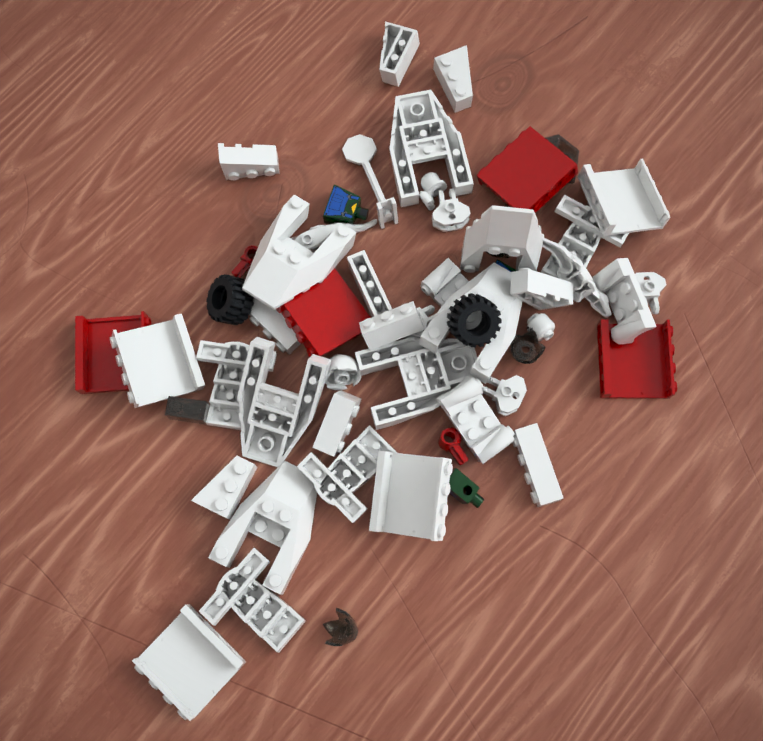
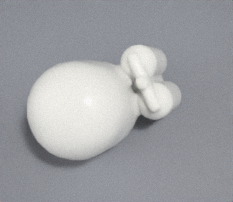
(431, 185)

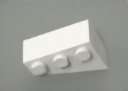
(397, 53)
(454, 76)
(248, 162)
(541, 289)
(337, 423)
(227, 488)

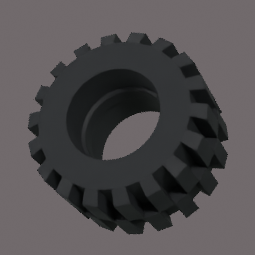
(228, 301)
(487, 326)

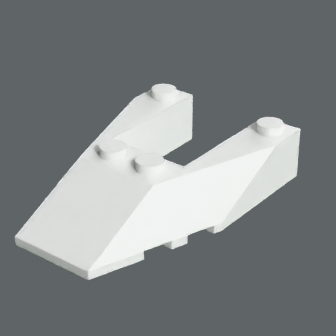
(421, 135)
(503, 231)
(287, 268)
(494, 285)
(423, 375)
(274, 416)
(279, 513)

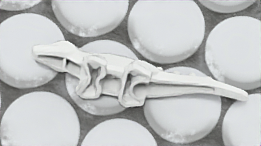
(318, 234)
(573, 270)

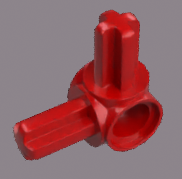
(245, 262)
(453, 447)

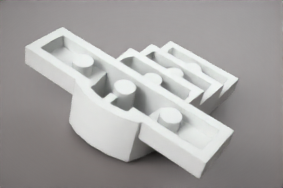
(581, 236)
(223, 400)
(347, 472)
(253, 603)

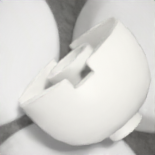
(342, 372)

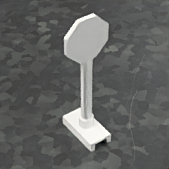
(361, 151)

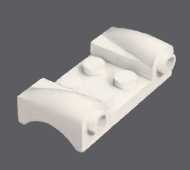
(443, 282)
(626, 301)
(475, 419)

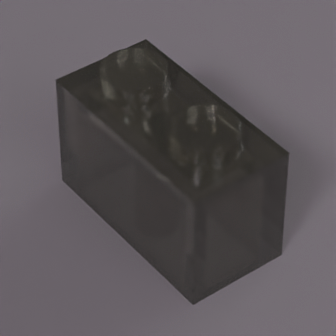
(187, 410)

